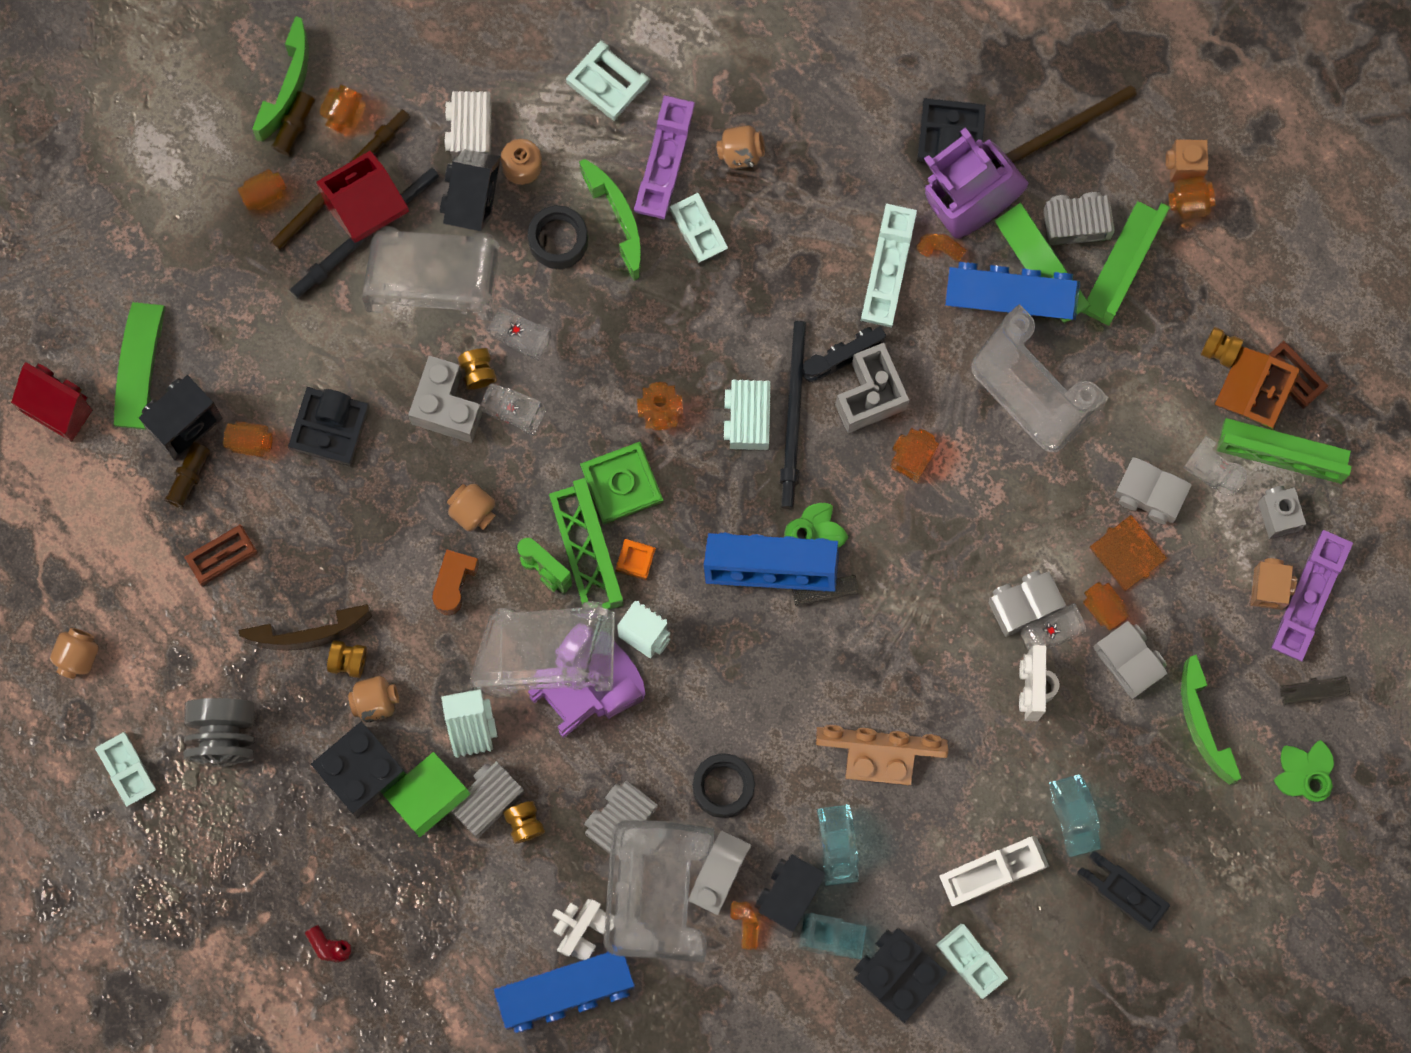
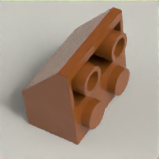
(1258, 387)

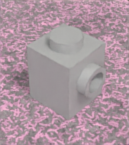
(1281, 511)

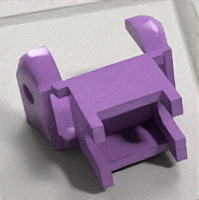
(972, 183)
(579, 705)

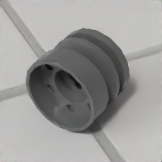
(219, 729)

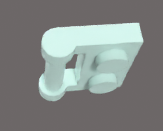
(601, 87)

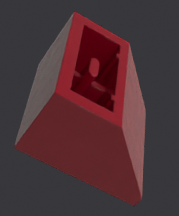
(362, 196)
(50, 402)

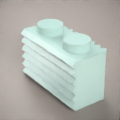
(749, 414)
(644, 630)
(469, 722)

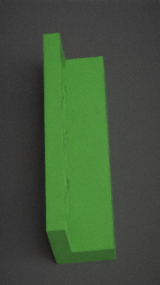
(1124, 261)
(1284, 451)
(594, 537)

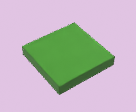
(621, 483)
(426, 794)

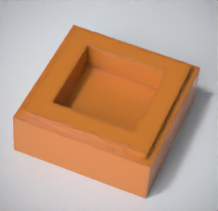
(635, 559)

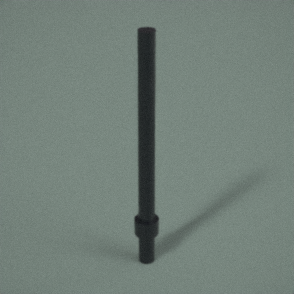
(318, 272)
(790, 474)

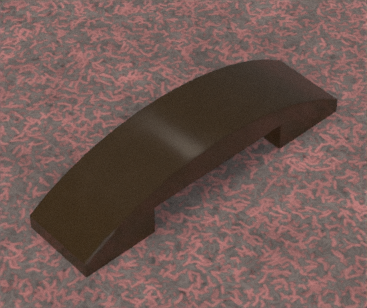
(348, 621)

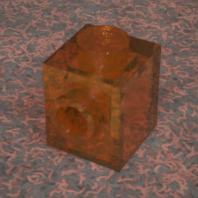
(914, 453)

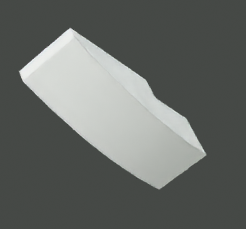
(994, 870)

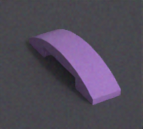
(665, 157)
(1311, 595)

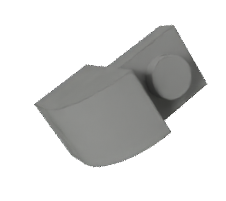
(719, 872)

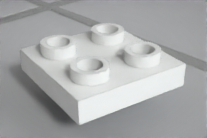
(1034, 672)

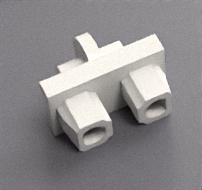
(573, 943)

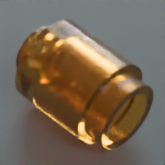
(262, 190)
(248, 438)
(1105, 605)

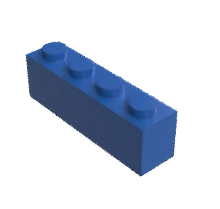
(1004, 291)
(771, 562)
(564, 989)

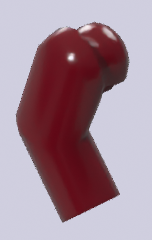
(327, 949)

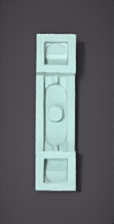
(888, 265)

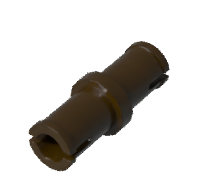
(293, 123)
(187, 475)

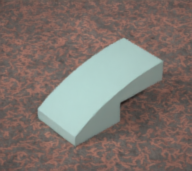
(698, 227)
(125, 768)
(971, 961)

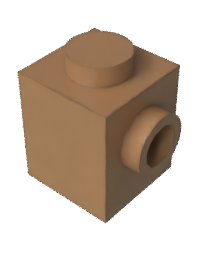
(1187, 159)
(1272, 584)

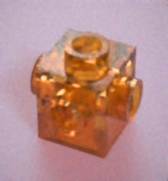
(660, 417)

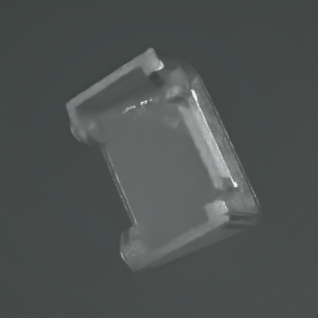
(432, 272)
(1030, 390)
(545, 650)
(652, 890)

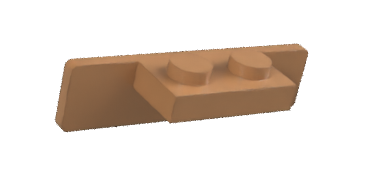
(881, 755)

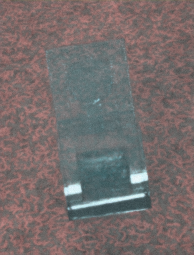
(1077, 815)
(838, 844)
(832, 936)

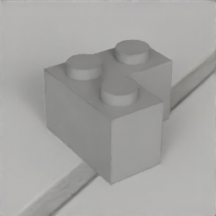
(879, 393)
(436, 404)

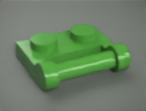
(552, 573)

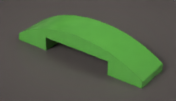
(270, 114)
(600, 184)
(1032, 247)
(137, 363)
(1221, 761)

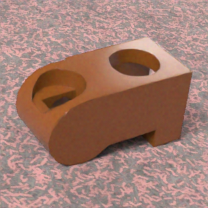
(451, 580)

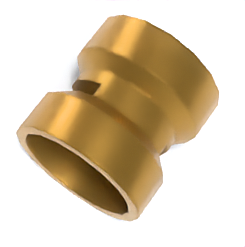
(1222, 347)
(477, 368)
(346, 659)
(523, 822)

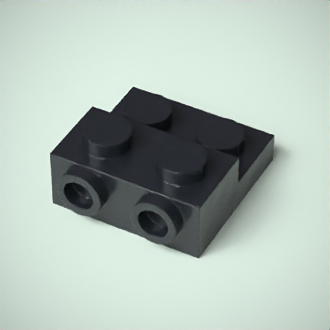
(899, 974)

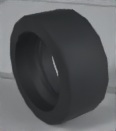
(551, 214)
(710, 764)

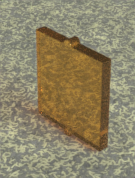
(1127, 553)

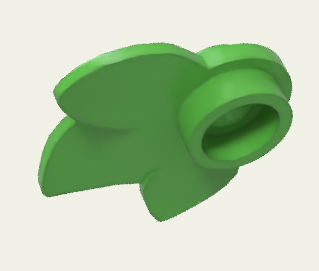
(817, 524)
(1304, 767)

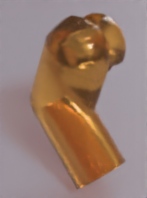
(940, 242)
(750, 924)

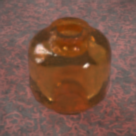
(342, 108)
(1192, 197)

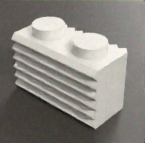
(469, 122)

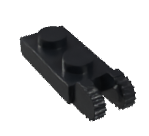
(841, 355)
(1126, 893)

